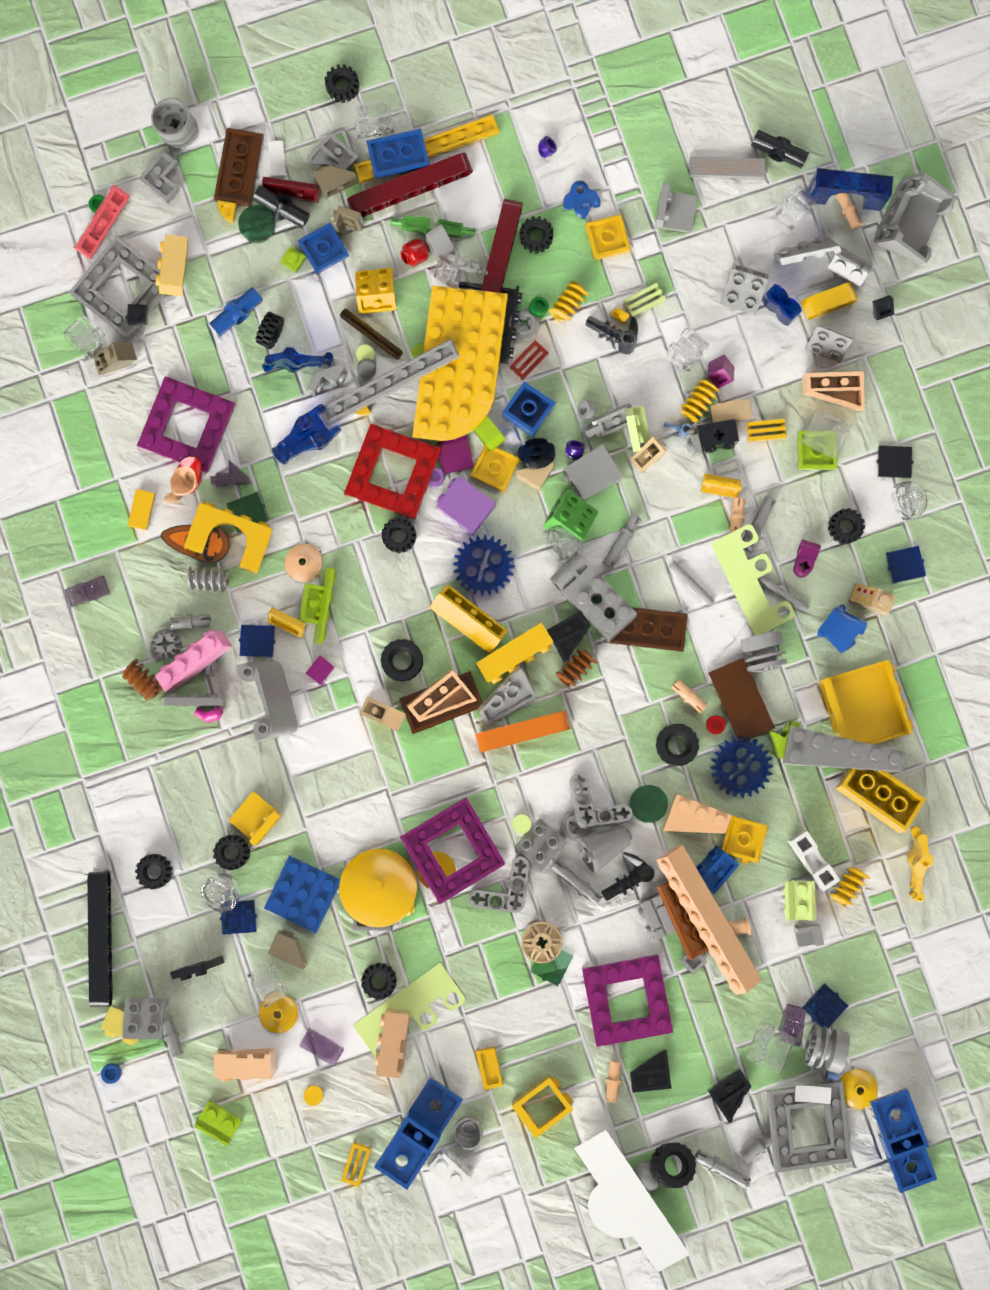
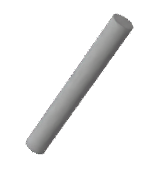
(689, 581)
(783, 593)

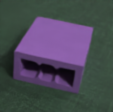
(465, 505)

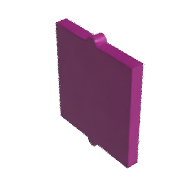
(455, 455)

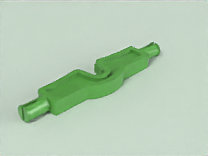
(422, 224)

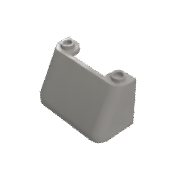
(913, 217)
(275, 698)

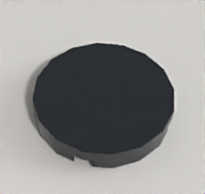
(536, 453)

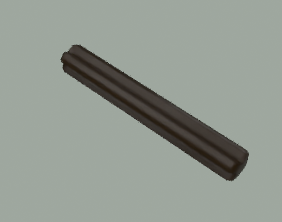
(371, 334)

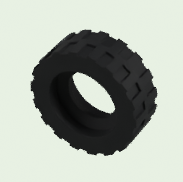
(387, 660)
(692, 745)
(658, 1165)

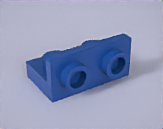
(716, 868)

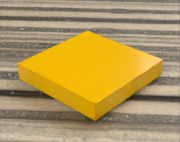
(607, 237)
(495, 468)
(745, 839)

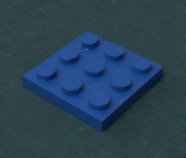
(302, 894)

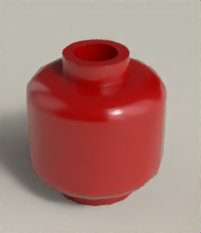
(415, 252)

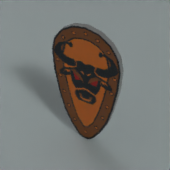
(215, 548)

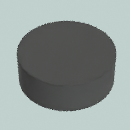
(366, 368)

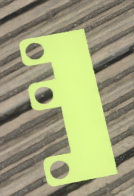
(744, 583)
(414, 999)

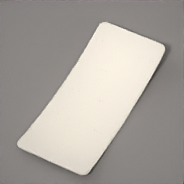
(277, 158)
(813, 1094)

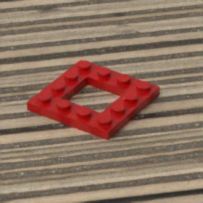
(381, 438)

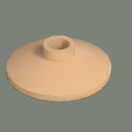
(303, 572)

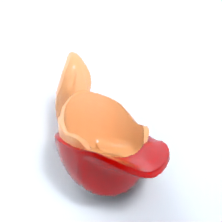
(185, 479)

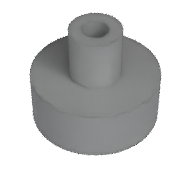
(586, 409)

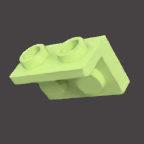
(637, 426)
(800, 900)

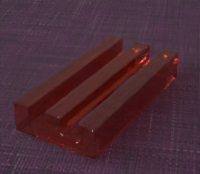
(512, 367)

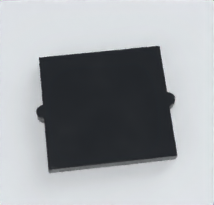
(894, 461)

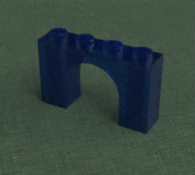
(873, 187)

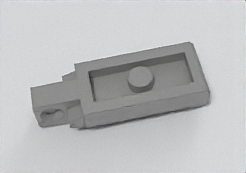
(608, 422)

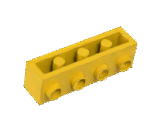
(451, 607)
(514, 653)

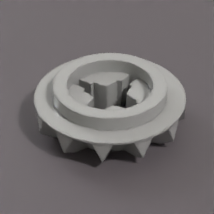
(533, 324)
(172, 650)
(568, 830)

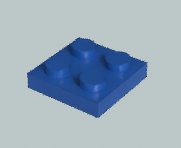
(323, 248)

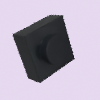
(883, 307)
(137, 314)

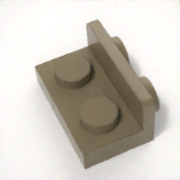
(348, 217)

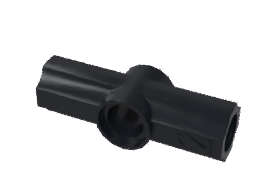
(779, 149)
(281, 206)

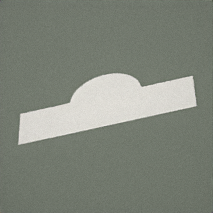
(623, 1205)

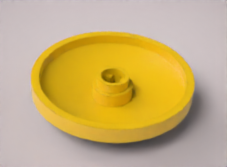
(378, 888)

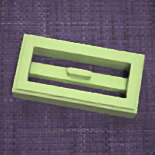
(658, 293)

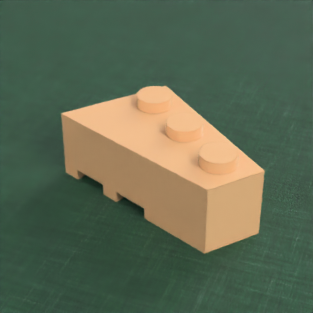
(836, 387)
(440, 697)
(691, 816)
(392, 1043)
(245, 1064)

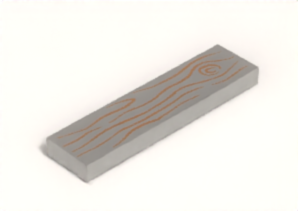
(727, 168)

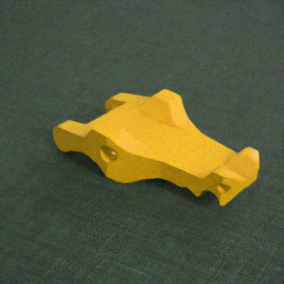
(919, 861)

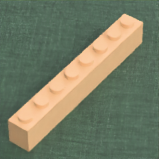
(709, 920)

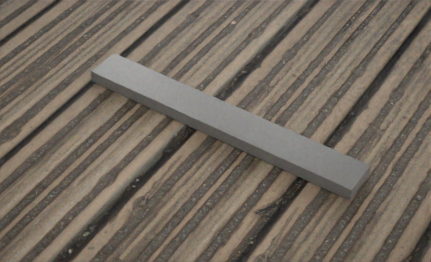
(390, 382)

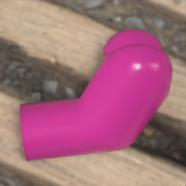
(209, 716)

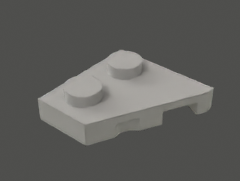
(333, 152)

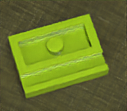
(218, 1122)

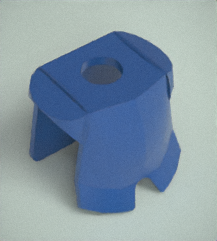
(842, 628)

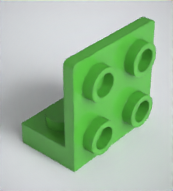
(572, 514)

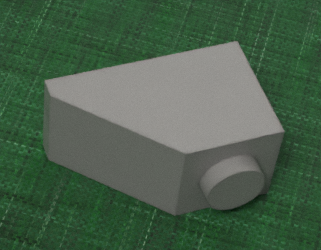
(439, 242)

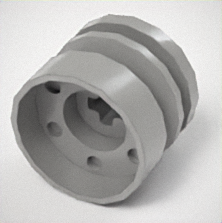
(170, 114)
(764, 651)
(827, 1049)

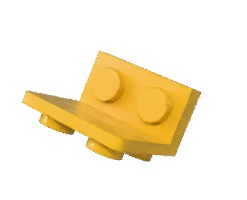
(375, 290)
(255, 818)

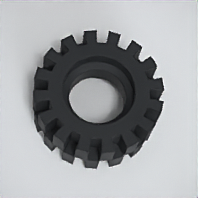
(342, 94)
(532, 224)
(269, 330)
(855, 518)
(387, 535)
(221, 858)
(142, 874)
(376, 993)

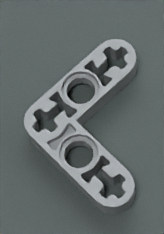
(594, 813)
(506, 897)

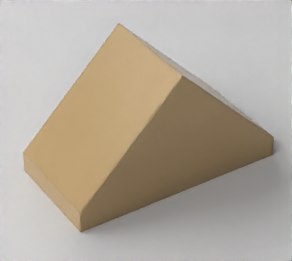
(649, 454)
(535, 477)

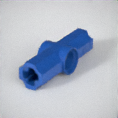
(236, 311)

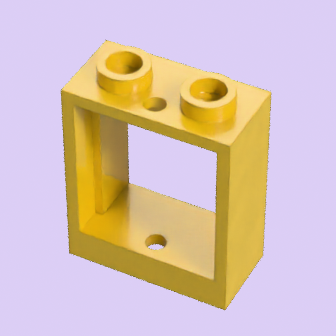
(522, 1112)

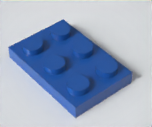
(397, 153)

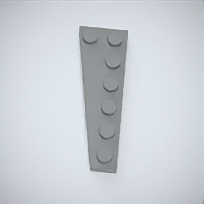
(825, 750)

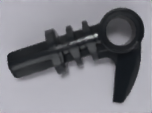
(618, 336)
(633, 879)

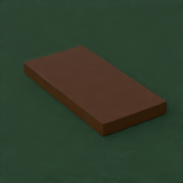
(239, 167)
(654, 630)
(741, 699)
(417, 726)

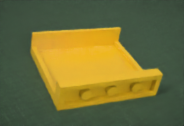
(867, 704)

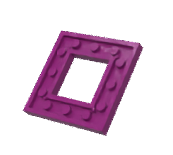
(166, 399)
(486, 863)
(611, 1033)

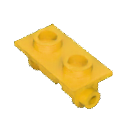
(721, 486)

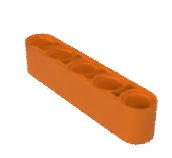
(523, 731)

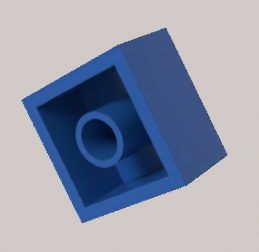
(528, 409)

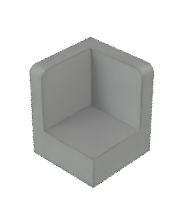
(809, 935)

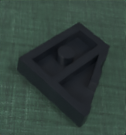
(568, 634)
(198, 968)
(652, 1074)
(730, 1093)

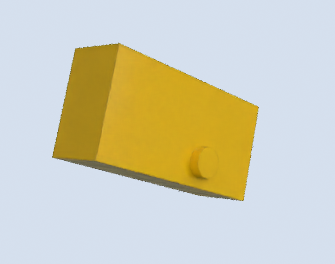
(882, 796)

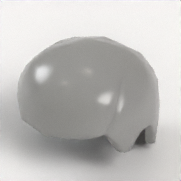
(468, 1132)
(645, 1175)

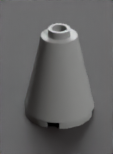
(603, 847)

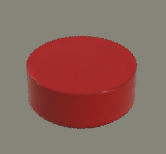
(715, 724)

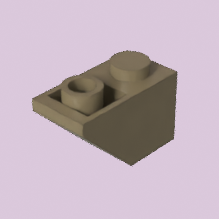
(115, 357)

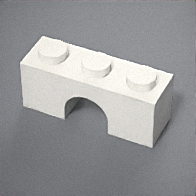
(816, 866)

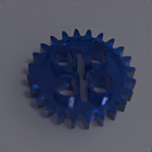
(500, 570)
(753, 778)

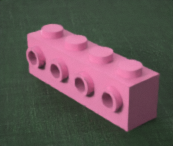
(193, 660)

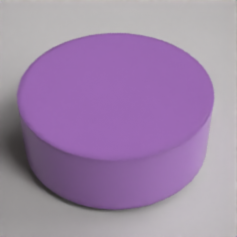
(437, 478)

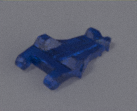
(294, 361)
(306, 435)

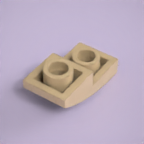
(736, 410)

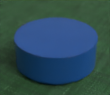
(111, 1073)

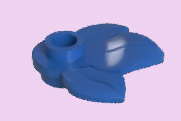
(581, 202)

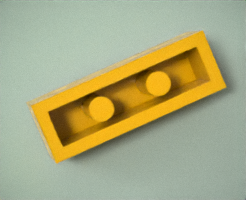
(172, 265)

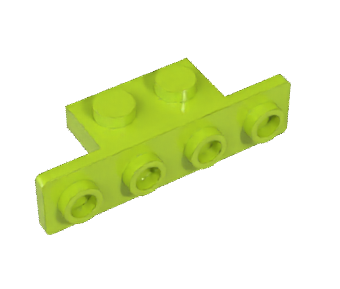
(316, 604)

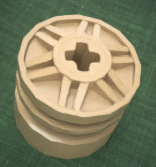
(537, 953)

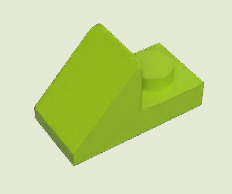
(779, 741)

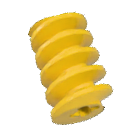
(568, 301)
(698, 400)
(849, 886)

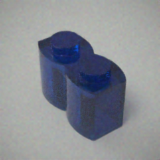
(784, 307)

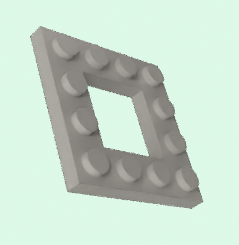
(87, 286)
(790, 1158)

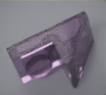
(235, 477)
(793, 1022)

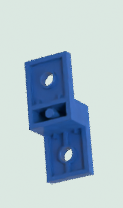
(418, 1133)
(903, 1140)

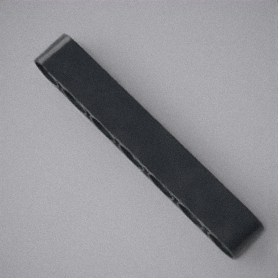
(99, 939)

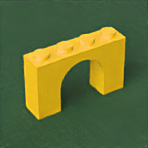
(256, 534)

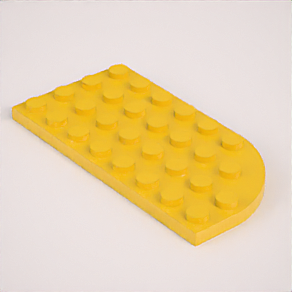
(463, 391)

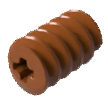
(576, 668)
(141, 680)

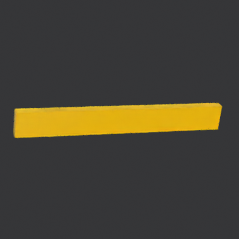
(443, 142)

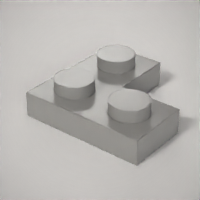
(156, 177)

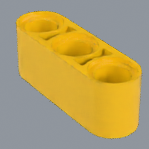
(829, 300)

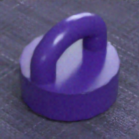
(546, 147)
(574, 449)

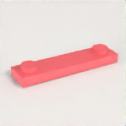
(101, 222)

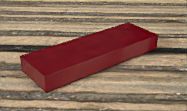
(293, 189)

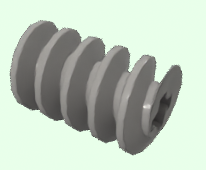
(207, 580)

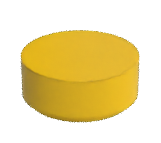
(313, 1095)

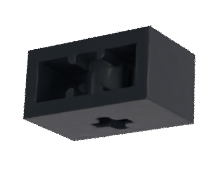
(726, 429)

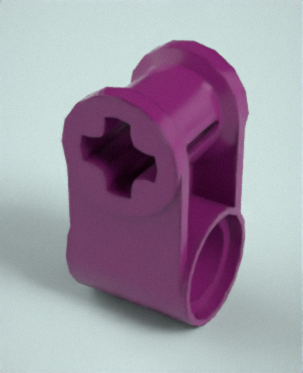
(806, 555)

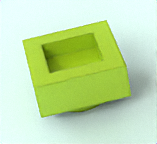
(293, 259)

